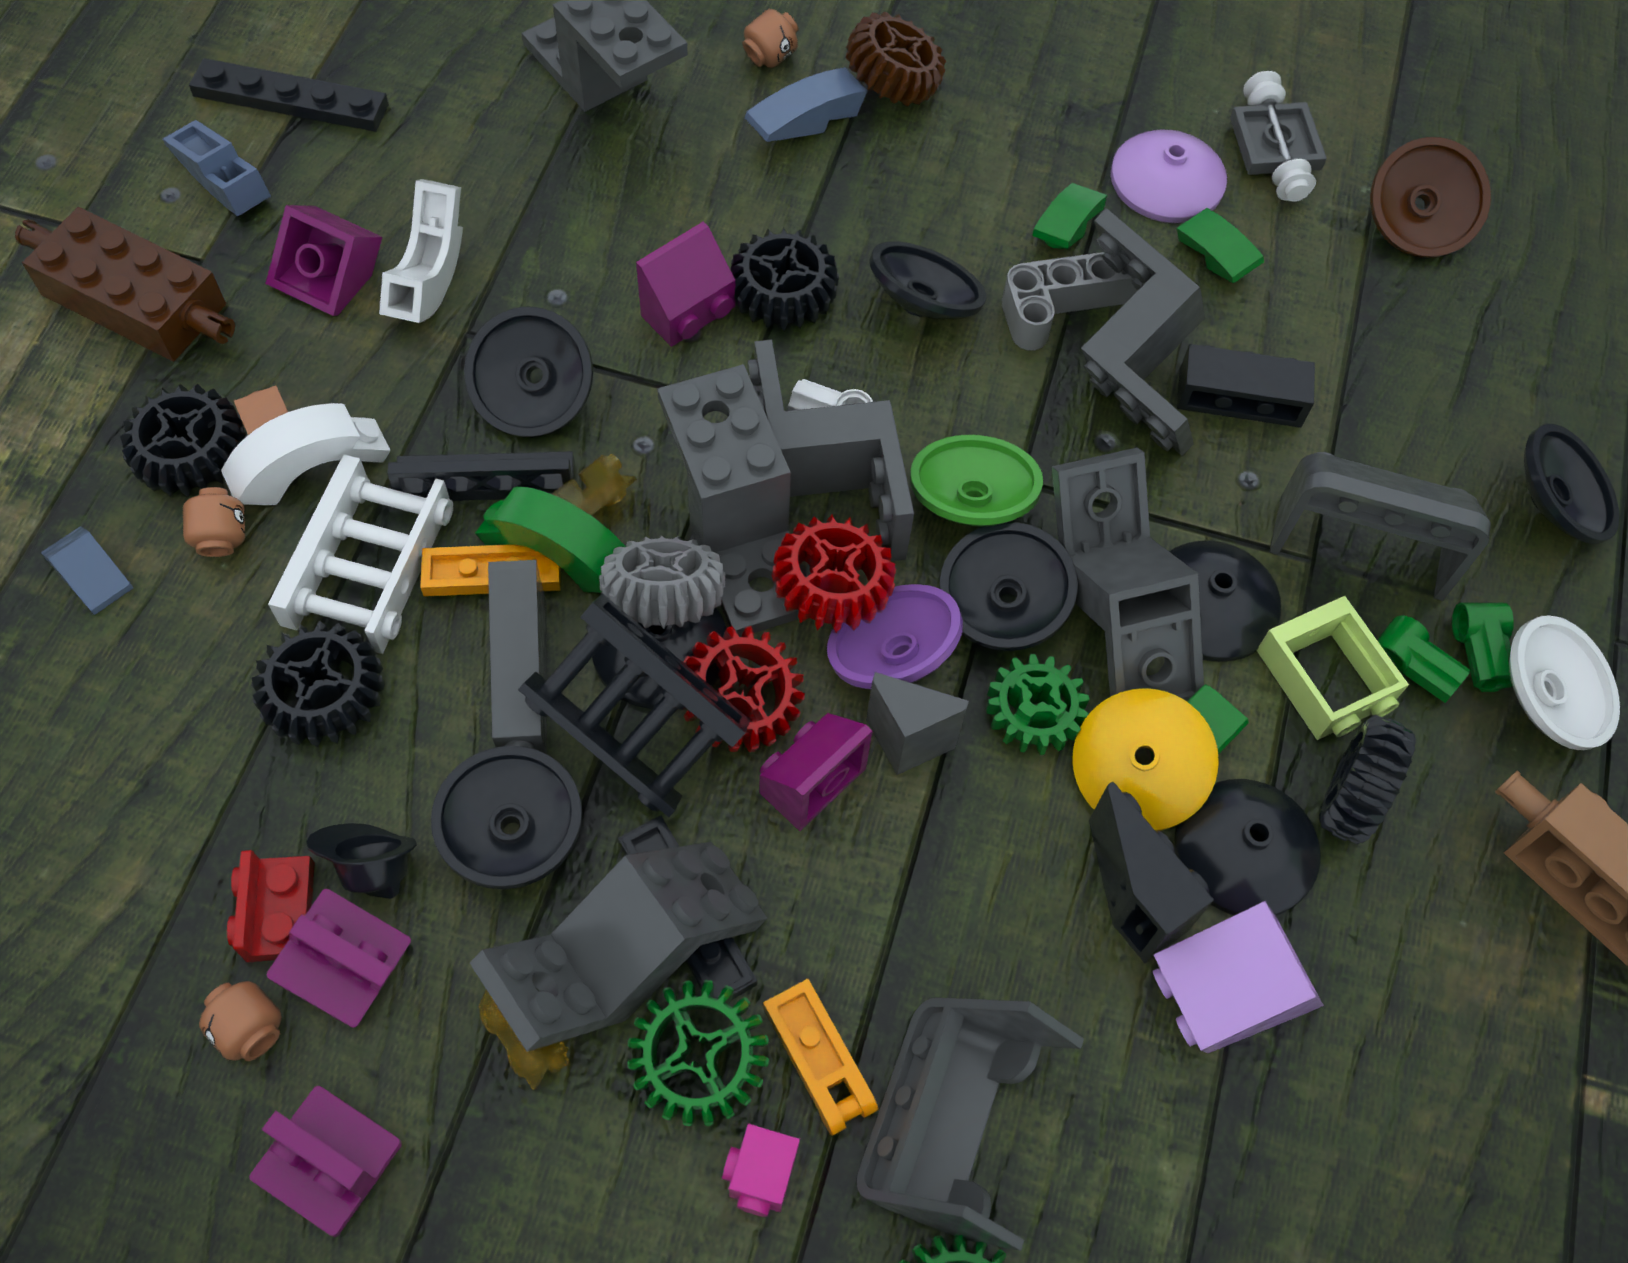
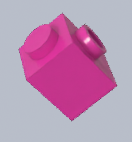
(761, 1170)

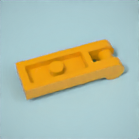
(819, 1055)

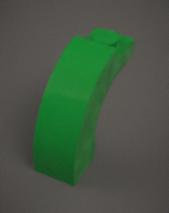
(553, 529)

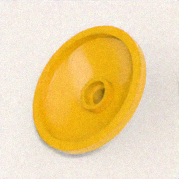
(1183, 749)

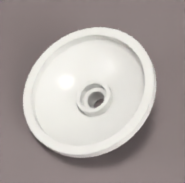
(1564, 683)

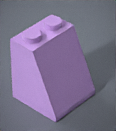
(1235, 980)

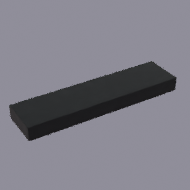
(712, 961)

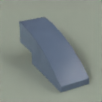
(807, 105)
(218, 167)

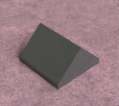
(913, 721)

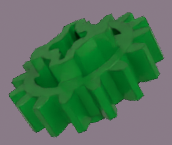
(1040, 723)

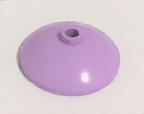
(1168, 175)

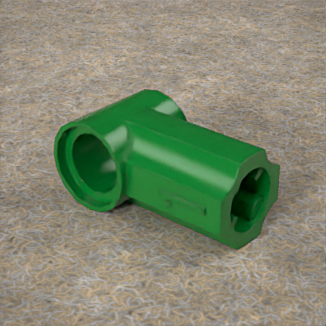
(1486, 636)
(1420, 660)

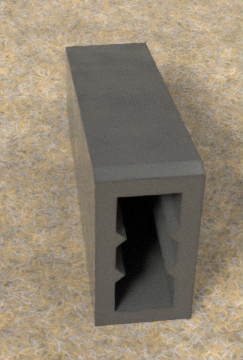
(516, 651)

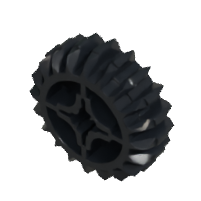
(784, 278)
(206, 433)
(324, 697)
(1367, 779)

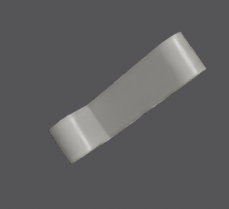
(1058, 286)

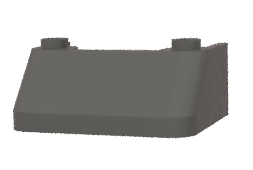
(1390, 504)
(940, 1107)

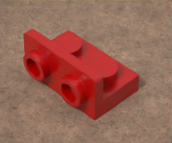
(268, 903)

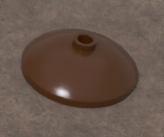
(1449, 184)

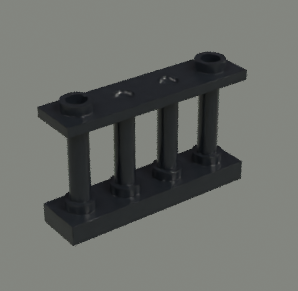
(643, 658)

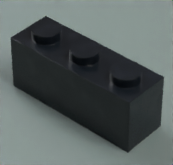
(1246, 385)

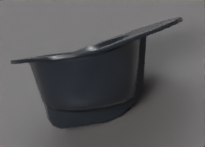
(364, 857)

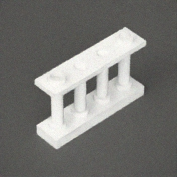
(333, 522)

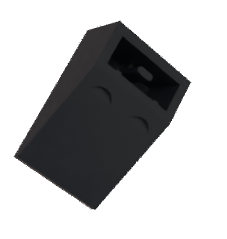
(1145, 883)

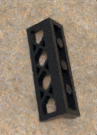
(482, 474)

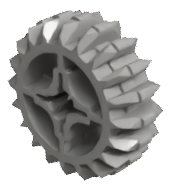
(663, 580)

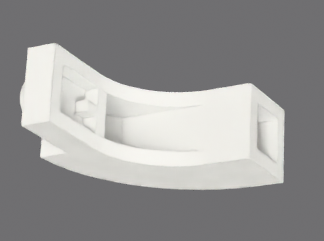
(426, 270)
(295, 442)

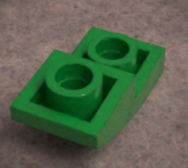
(1068, 216)
(1222, 244)

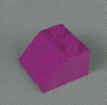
(321, 258)
(685, 285)
(815, 768)

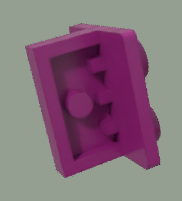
(338, 958)
(324, 1159)

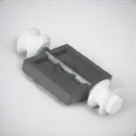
(1278, 137)

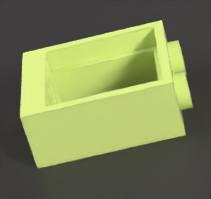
(1361, 649)

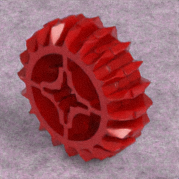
(833, 588)
(773, 669)

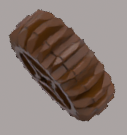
(895, 58)

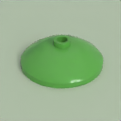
(976, 480)

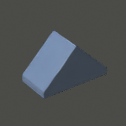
(87, 569)

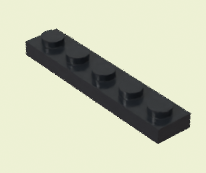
(289, 94)

